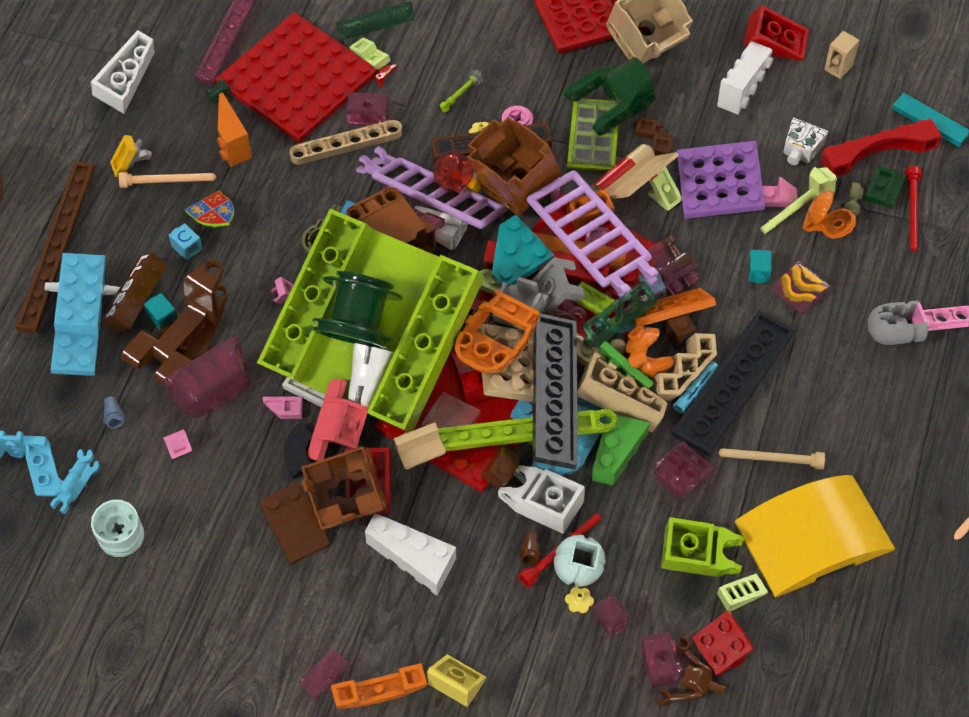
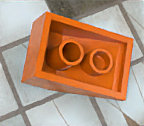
(232, 135)

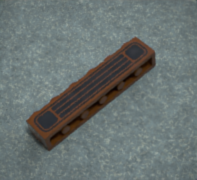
(459, 143)

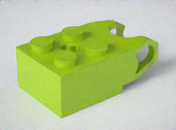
(704, 551)

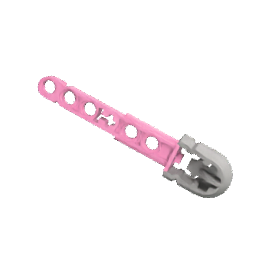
(890, 327)

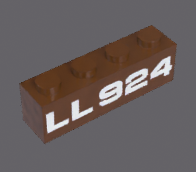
(134, 292)

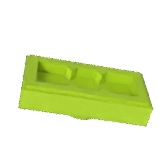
(594, 300)

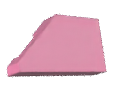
(285, 406)

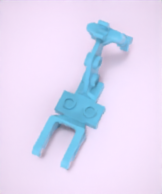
(43, 468)

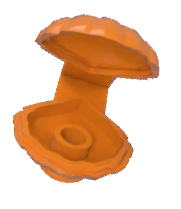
(833, 225)
(638, 345)

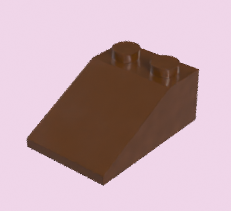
(293, 523)

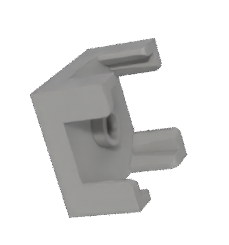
(554, 283)

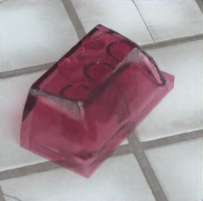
(209, 379)

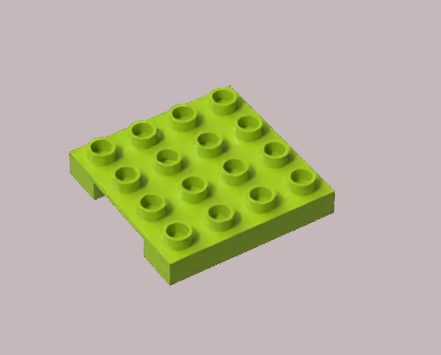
(422, 325)

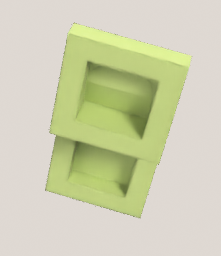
(367, 50)

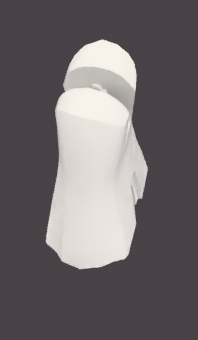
(451, 232)
(367, 372)

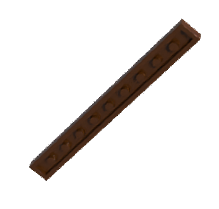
(55, 245)

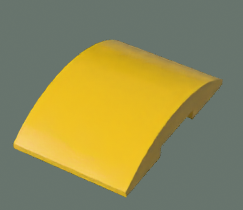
(812, 533)

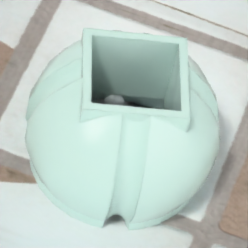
(574, 572)

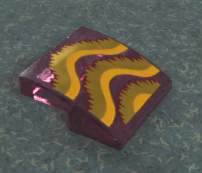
(800, 287)

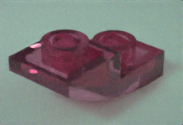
(324, 673)

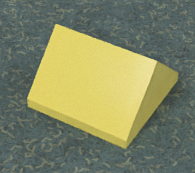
(455, 679)

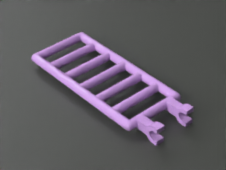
(391, 163)
(633, 243)

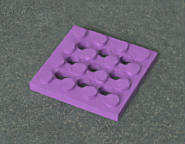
(731, 186)

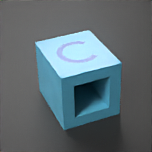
(185, 241)

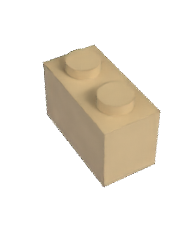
(841, 54)

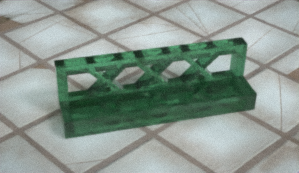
(375, 20)
(622, 317)

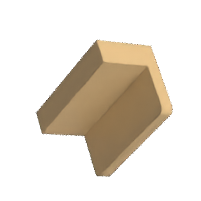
(419, 446)

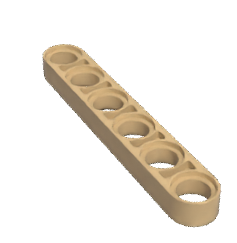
(345, 139)

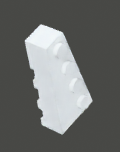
(123, 73)
(743, 78)
(412, 551)

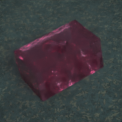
(367, 108)
(658, 671)

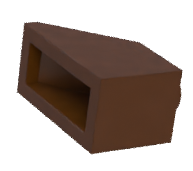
(502, 466)

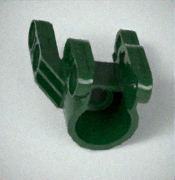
(627, 85)

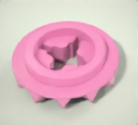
(516, 111)

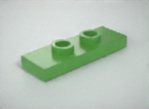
(623, 365)

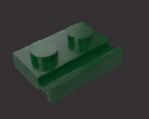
(884, 187)

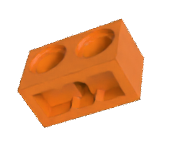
(592, 214)

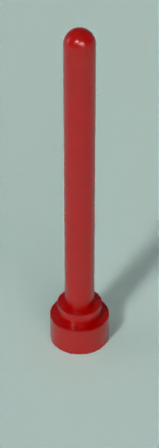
(913, 175)
(529, 576)

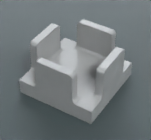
(525, 292)

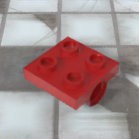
(723, 643)

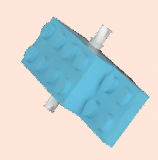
(78, 313)

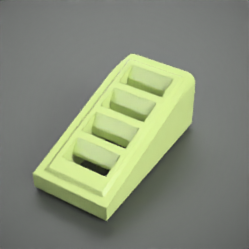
(729, 603)

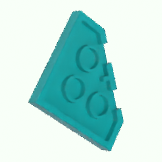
(517, 252)

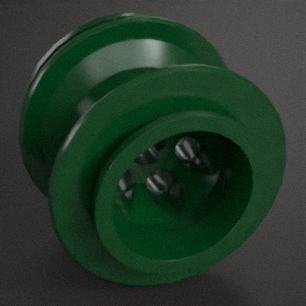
(357, 309)

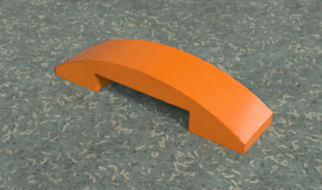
(379, 689)

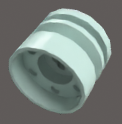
(115, 517)

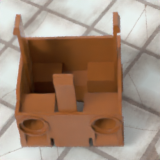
(329, 473)

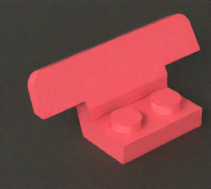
(338, 421)

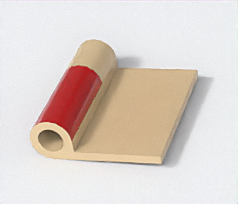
(632, 172)

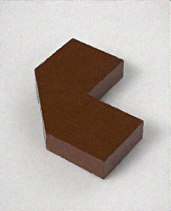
(653, 129)

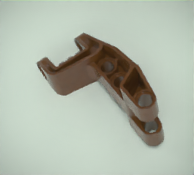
(188, 334)

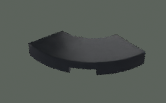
(296, 448)

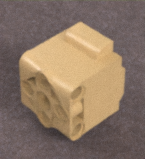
(664, 18)

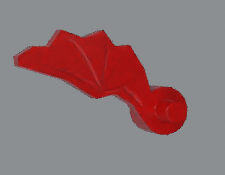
(386, 71)

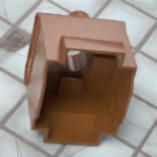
(504, 156)
(393, 216)

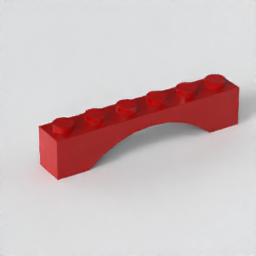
(913, 137)

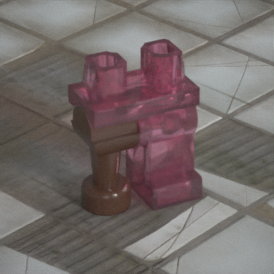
(673, 269)

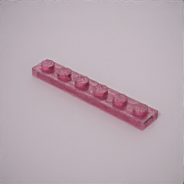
(223, 41)

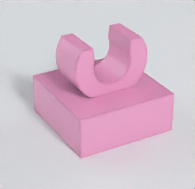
(282, 289)
(177, 444)

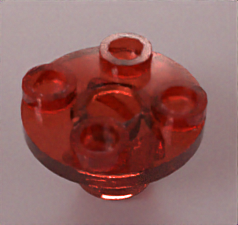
(453, 172)

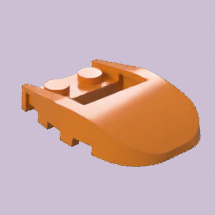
(485, 353)

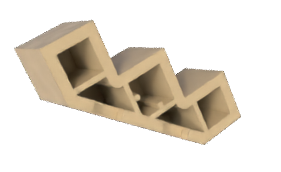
(686, 366)

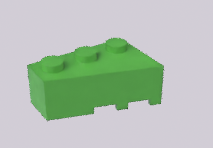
(618, 448)

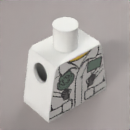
(803, 141)

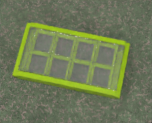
(586, 148)

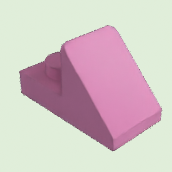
(780, 195)

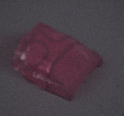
(682, 470)

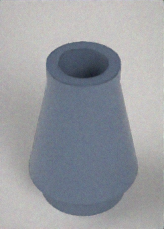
(113, 414)

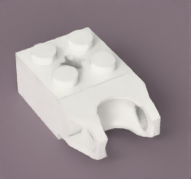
(544, 497)

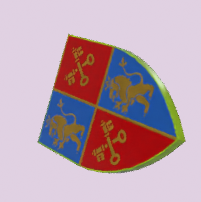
(212, 211)

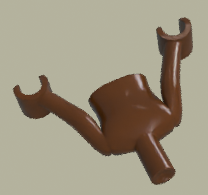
(696, 678)

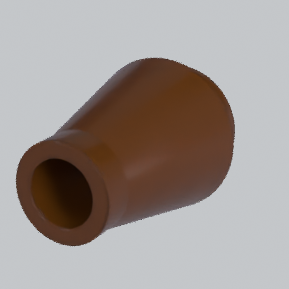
(530, 548)

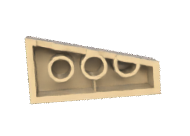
(621, 394)

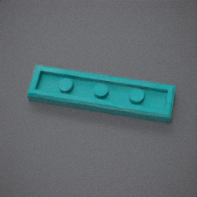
(918, 111)

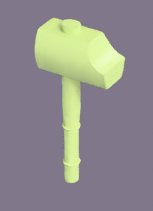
(819, 181)

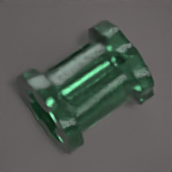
(213, 93)

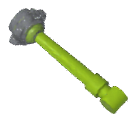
(475, 77)

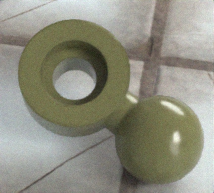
(856, 193)

